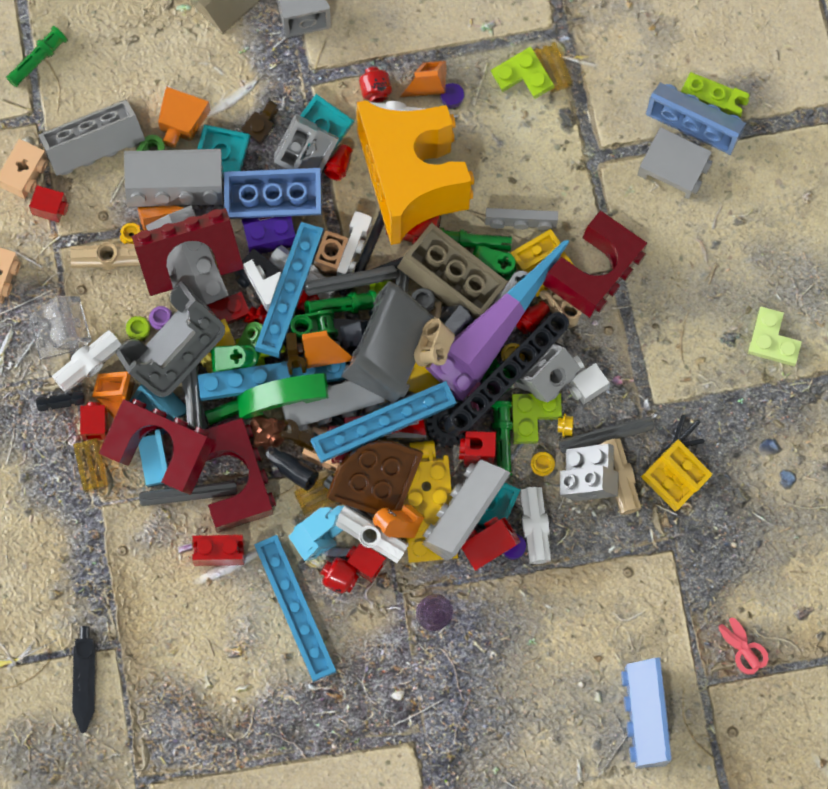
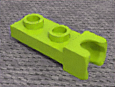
(716, 94)

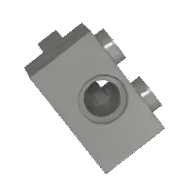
(294, 142)
(538, 379)
(589, 473)

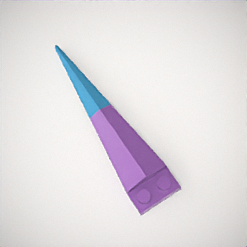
(482, 340)

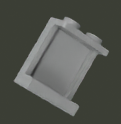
(676, 162)

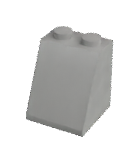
(304, 16)

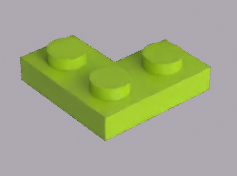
(526, 68)
(527, 412)

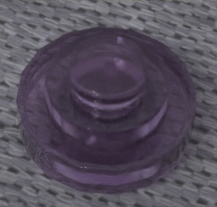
(434, 612)

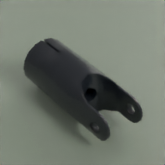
(293, 468)

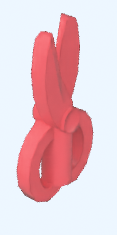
(739, 641)

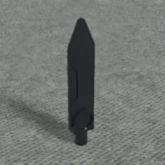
(83, 679)

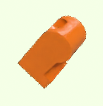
(399, 523)

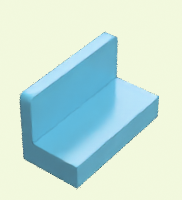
(169, 404)
(153, 458)

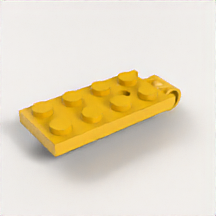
(428, 502)

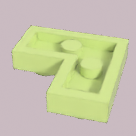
(767, 342)

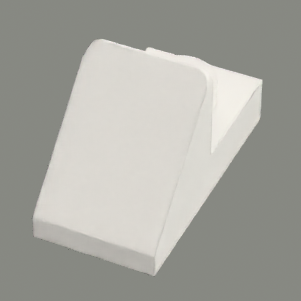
(264, 288)

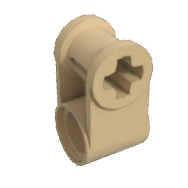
(558, 304)
(435, 343)

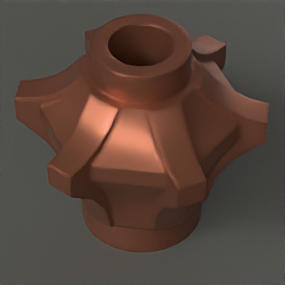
(267, 431)

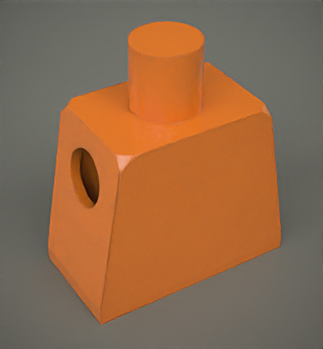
(181, 116)

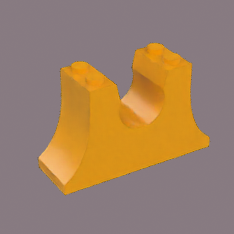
(403, 183)

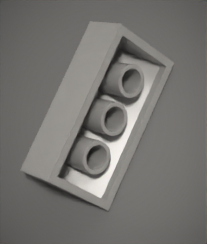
(92, 137)
(173, 177)
(192, 263)
(343, 400)
(465, 509)

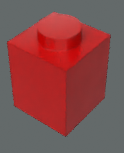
(48, 204)
(93, 421)
(366, 561)

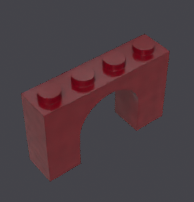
(155, 246)
(588, 291)
(190, 446)
(253, 501)

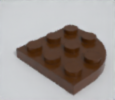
(375, 476)

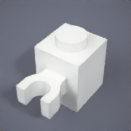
(588, 382)

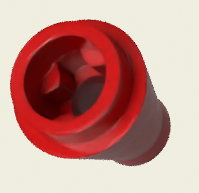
(337, 165)
(532, 317)

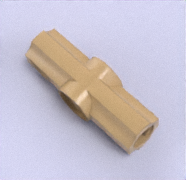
(92, 256)
(627, 496)

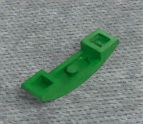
(282, 393)

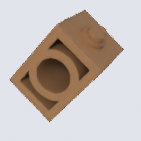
(330, 244)

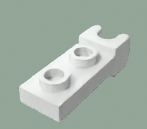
(358, 228)

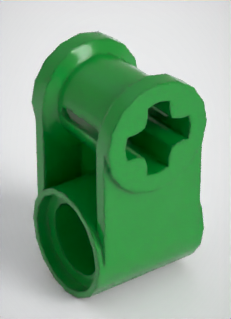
(496, 260)
(315, 323)
(233, 357)

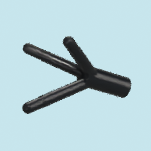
(678, 432)

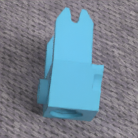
(317, 533)

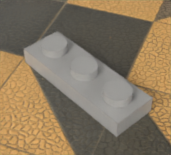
(521, 219)

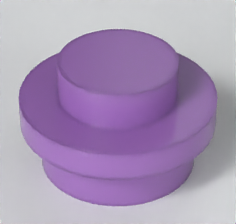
(159, 316)

